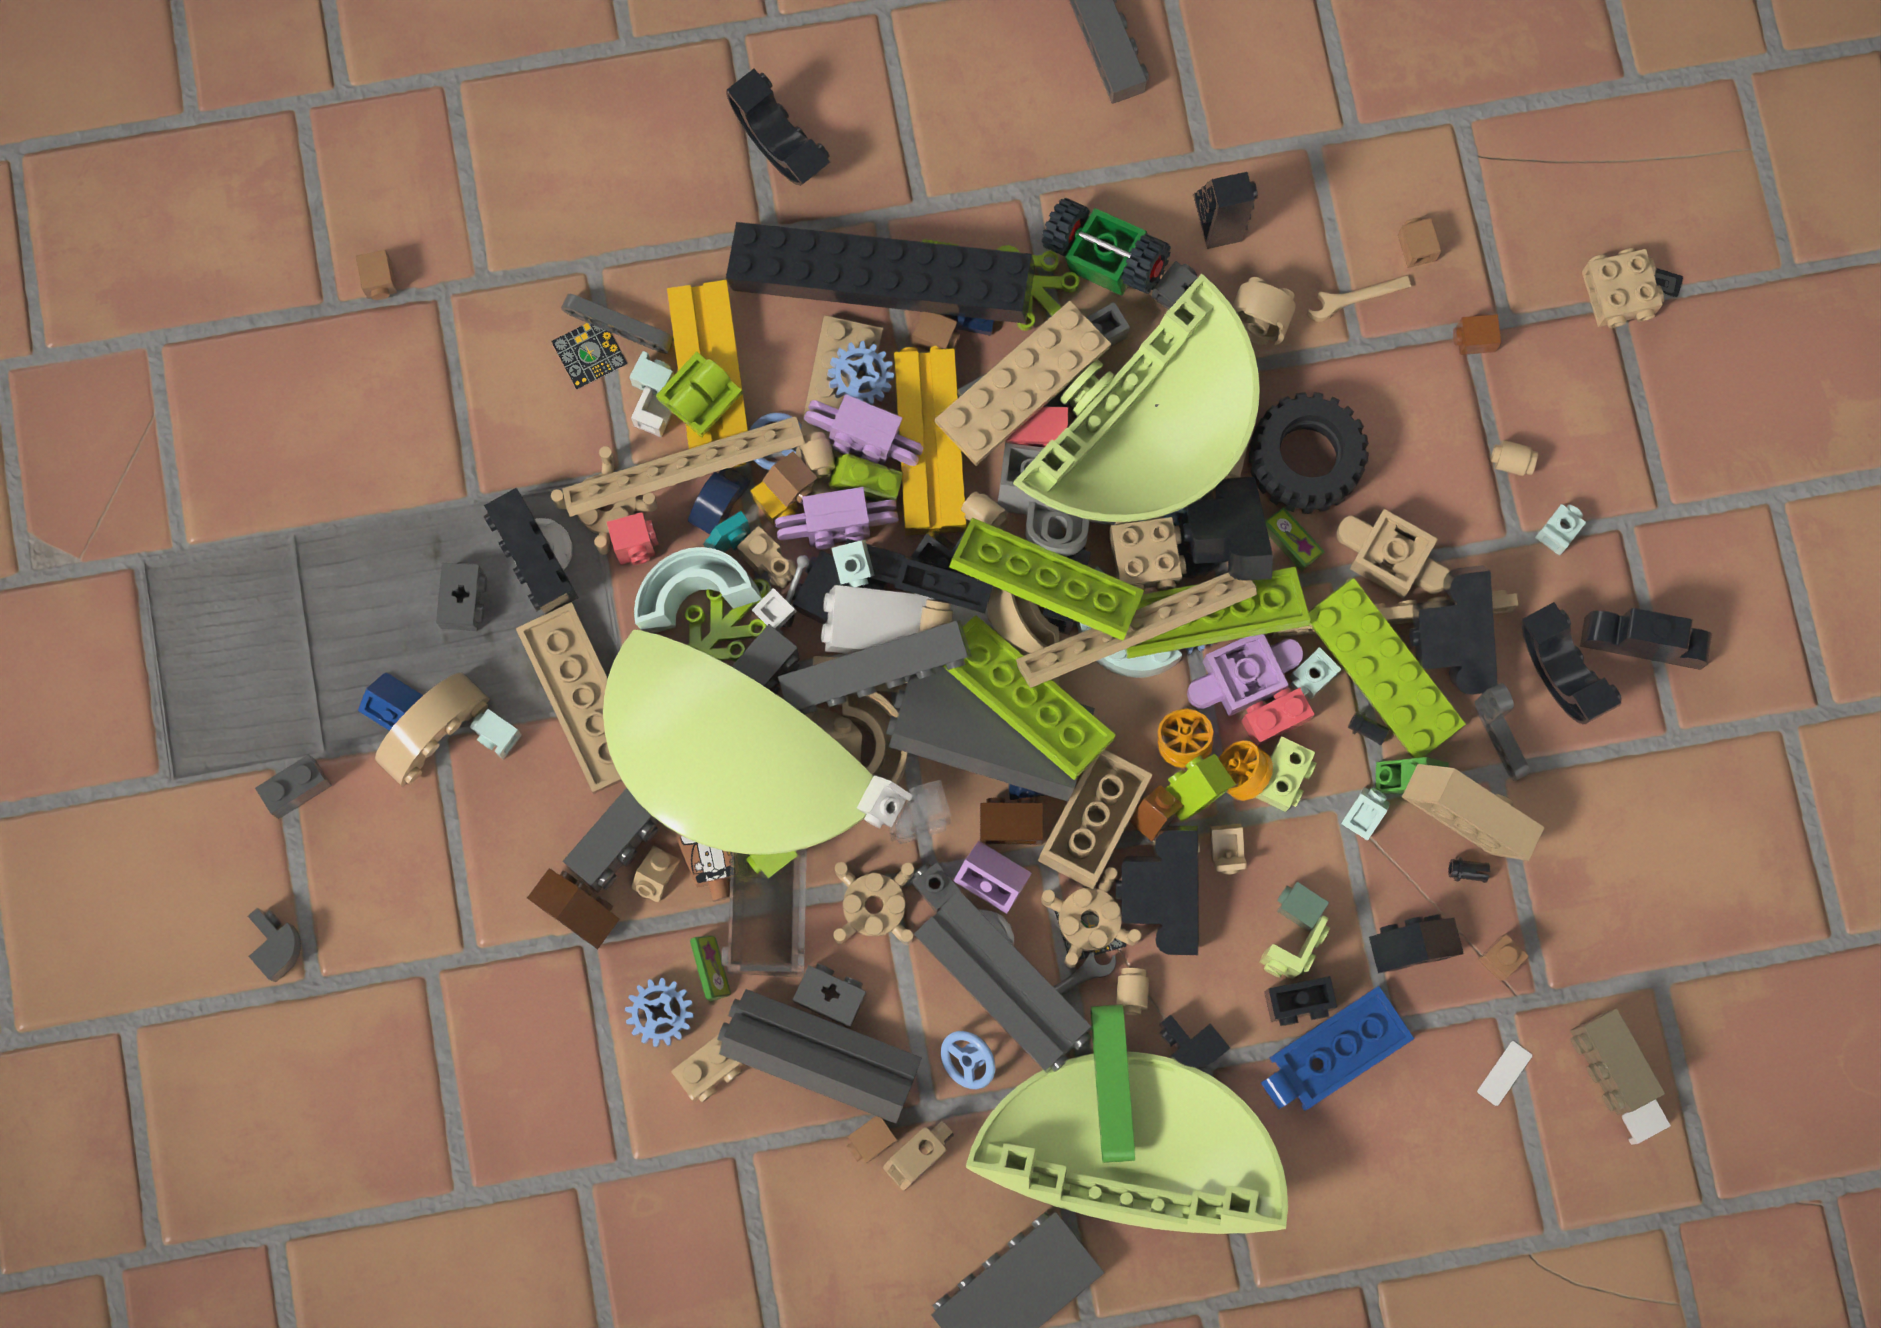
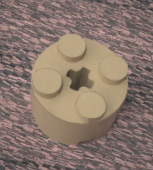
(1264, 310)

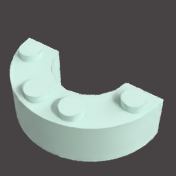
(684, 574)
(1139, 666)

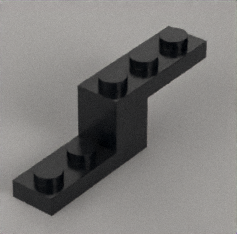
(928, 579)

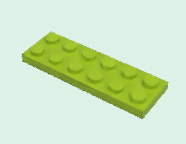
(1047, 578)
(1274, 609)
(1384, 669)
(1039, 713)

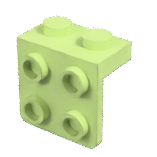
(1279, 961)

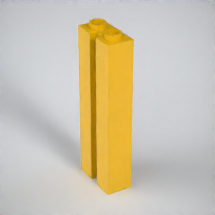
(705, 324)
(935, 485)

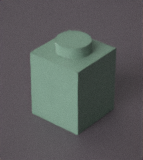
(1301, 906)

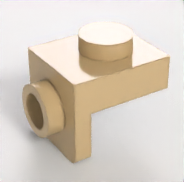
(1228, 848)
(654, 873)

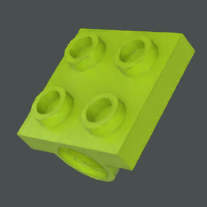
(699, 393)

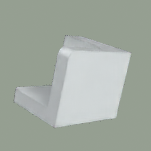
(651, 414)
(774, 610)
(1645, 1122)

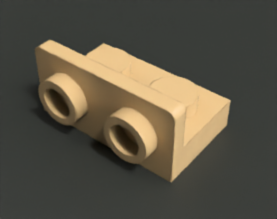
(705, 1070)

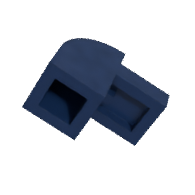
(717, 499)

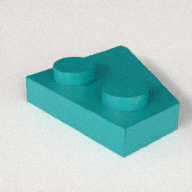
(729, 533)

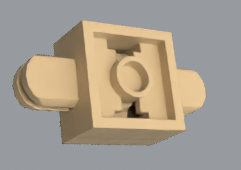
(1392, 553)

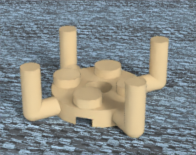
(596, 519)
(870, 886)
(1103, 906)

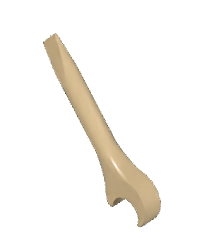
(1335, 302)

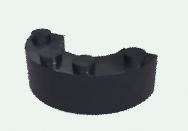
(772, 132)
(1563, 667)

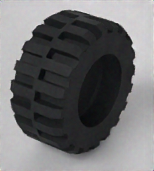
(1316, 415)

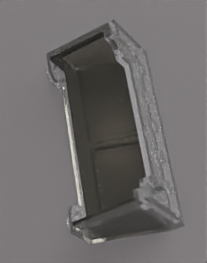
(766, 919)

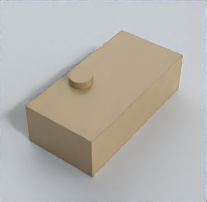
(1473, 811)
(1095, 818)

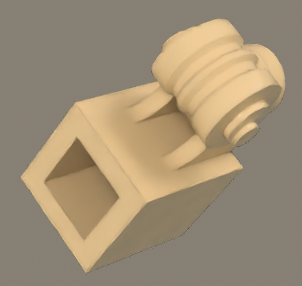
(765, 555)

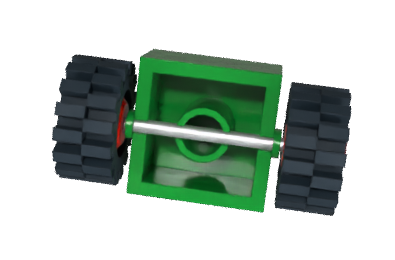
(1105, 248)

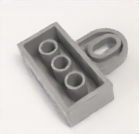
(1039, 515)

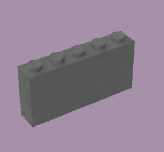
(1023, 1284)

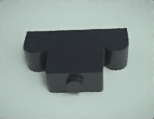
(1231, 530)
(1459, 631)
(1647, 637)
(1165, 890)

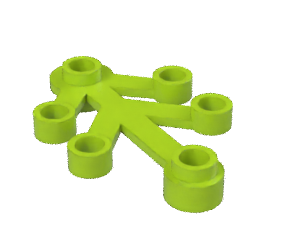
(1046, 282)
(725, 627)

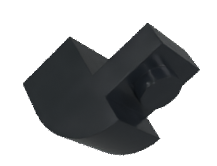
(1194, 1052)

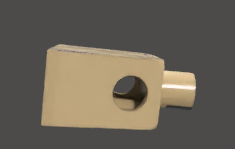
(910, 1163)

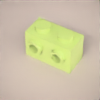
(1290, 766)

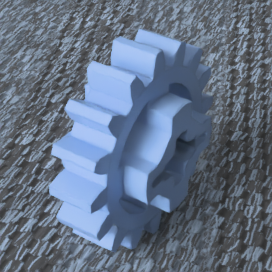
(851, 368)
(667, 999)

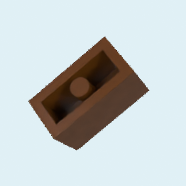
(1011, 822)

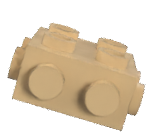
(1623, 287)
(1148, 553)

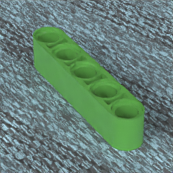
(1112, 1083)

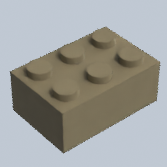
(1616, 1062)

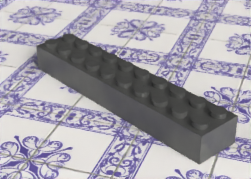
(626, 823)

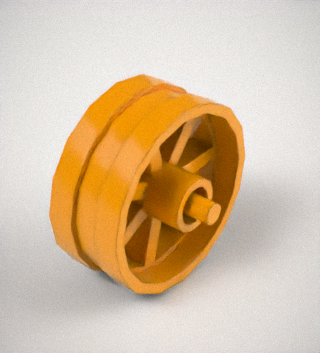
(1185, 737)
(1249, 774)

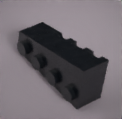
(1225, 208)
(530, 551)

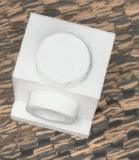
(883, 802)

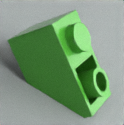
(1395, 775)

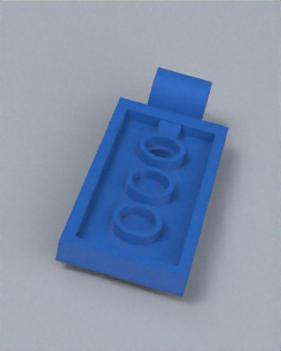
(1346, 1045)

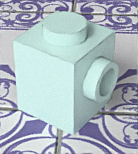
(853, 563)

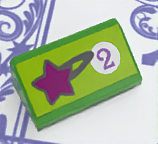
(1293, 539)
(709, 967)

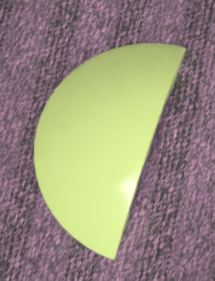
(1145, 460)
(724, 753)
(1197, 1150)

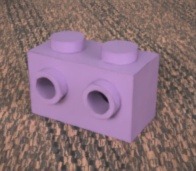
(992, 877)

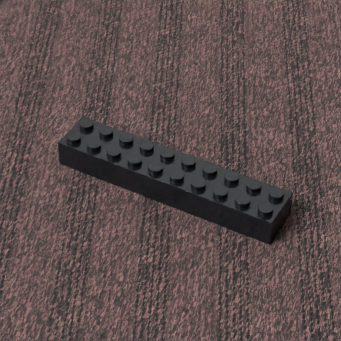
(881, 272)

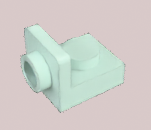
(1366, 812)

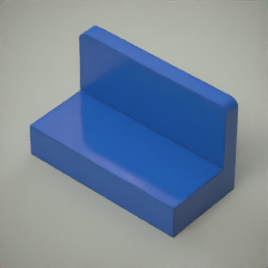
(387, 700)

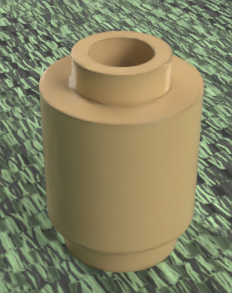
(817, 454)
(1514, 458)
(984, 509)
(935, 614)
(1133, 990)

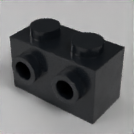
(1300, 999)

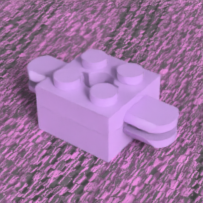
(864, 431)
(836, 517)
(1244, 673)

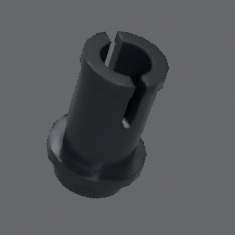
(1368, 728)
(1467, 870)

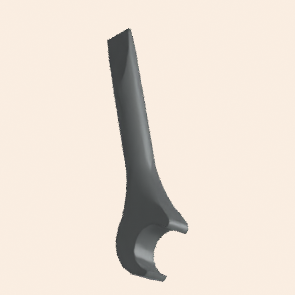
(1086, 972)

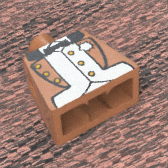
(708, 867)

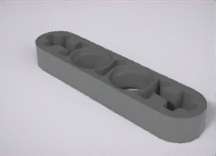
(617, 323)

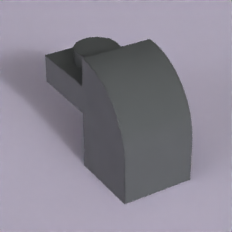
(281, 949)

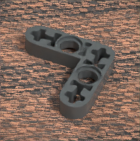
(1492, 708)

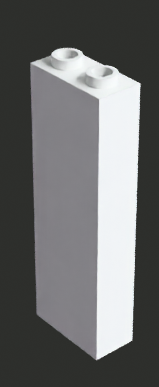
(873, 617)

